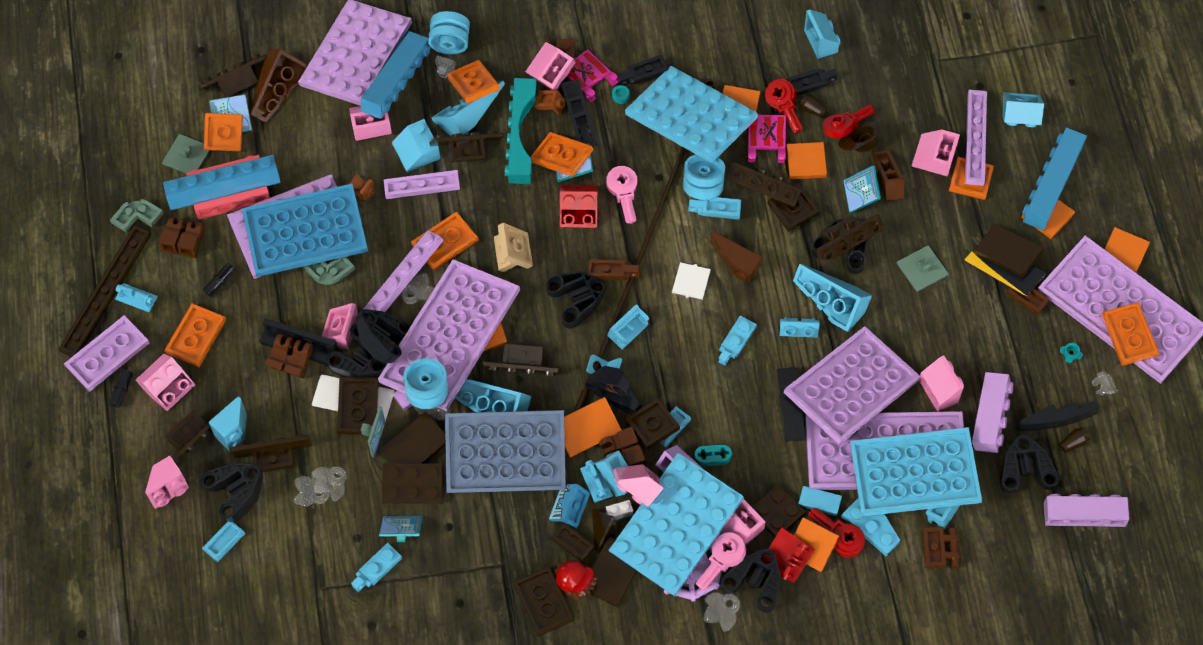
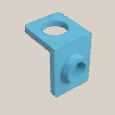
(614, 363)

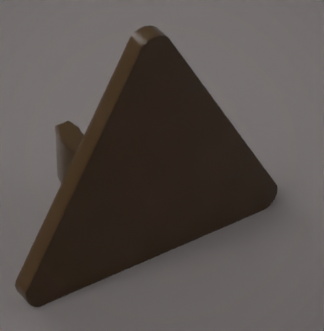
(602, 526)

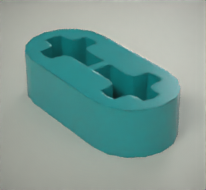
(713, 455)

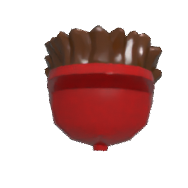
(575, 578)

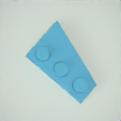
(875, 528)

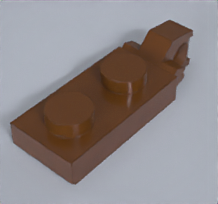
(613, 269)

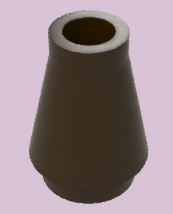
(812, 106)
(1074, 440)

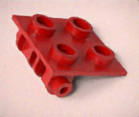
(791, 554)

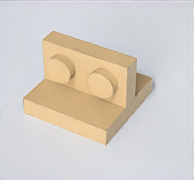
(512, 248)

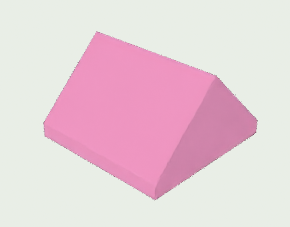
(339, 324)

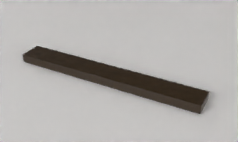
(105, 291)

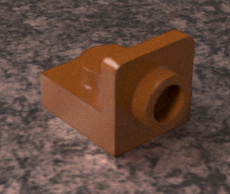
(550, 101)
(362, 188)

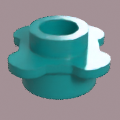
(1071, 347)

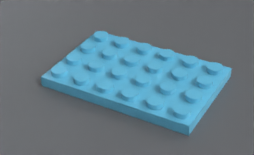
(691, 114)
(915, 472)
(678, 526)

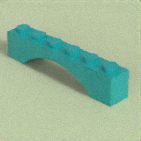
(520, 164)

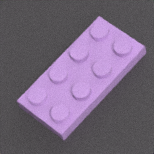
(106, 353)

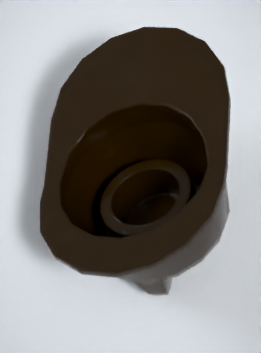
(862, 138)

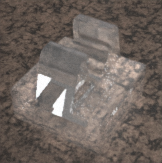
(444, 66)
(1107, 384)

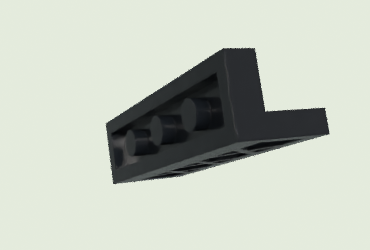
(321, 345)

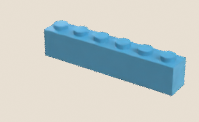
(395, 75)
(1054, 179)
(221, 182)

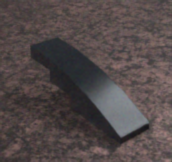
(579, 112)
(791, 414)
(1053, 418)

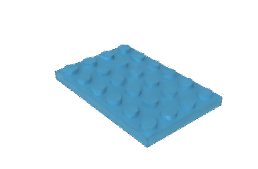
(304, 230)

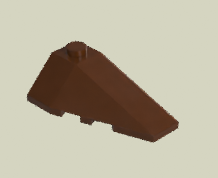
(276, 82)

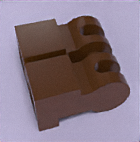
(175, 240)
(282, 361)
(625, 442)

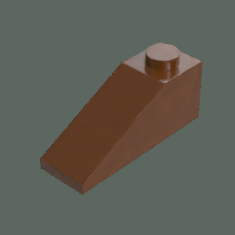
(888, 175)
(739, 260)

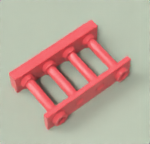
(231, 202)

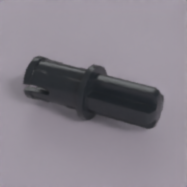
(218, 280)
(120, 388)

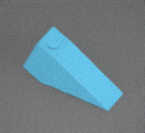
(464, 116)
(838, 299)
(489, 398)

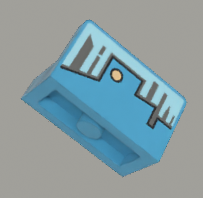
(570, 505)

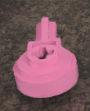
(623, 192)
(722, 557)

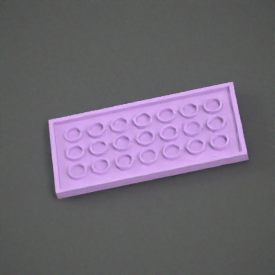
(1096, 282)
(454, 326)
(832, 464)

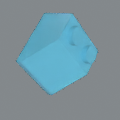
(821, 34)
(1022, 109)
(414, 147)
(230, 424)

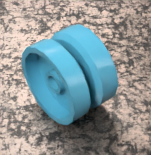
(449, 32)
(702, 178)
(426, 383)

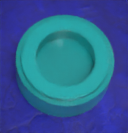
(620, 94)

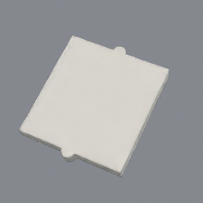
(691, 281)

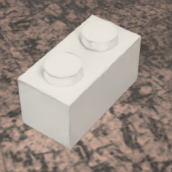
(620, 510)

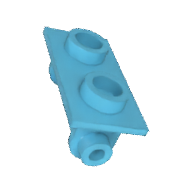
(135, 297)
(796, 328)
(595, 482)

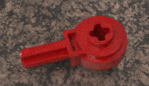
(785, 103)
(842, 125)
(845, 531)

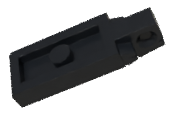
(643, 71)
(812, 80)

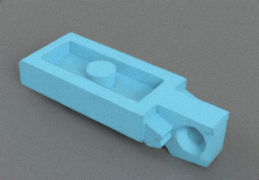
(716, 207)
(736, 339)
(376, 567)

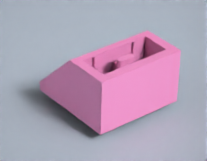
(550, 66)
(368, 126)
(936, 151)
(165, 382)
(941, 384)
(638, 481)
(165, 483)
(745, 523)

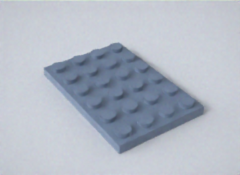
(505, 451)

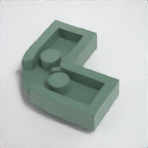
(130, 212)
(330, 273)

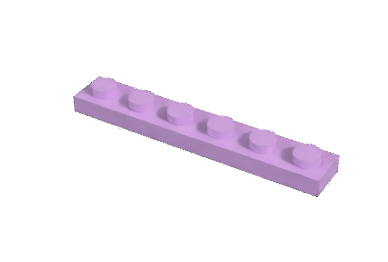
(976, 137)
(405, 272)

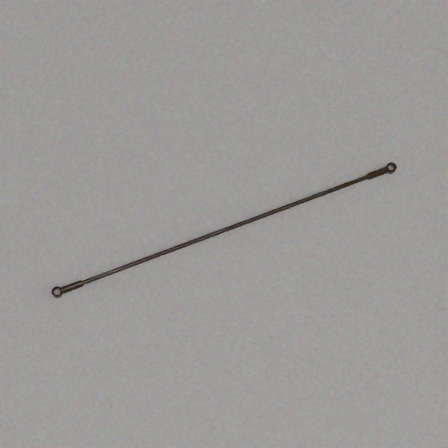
(584, 393)

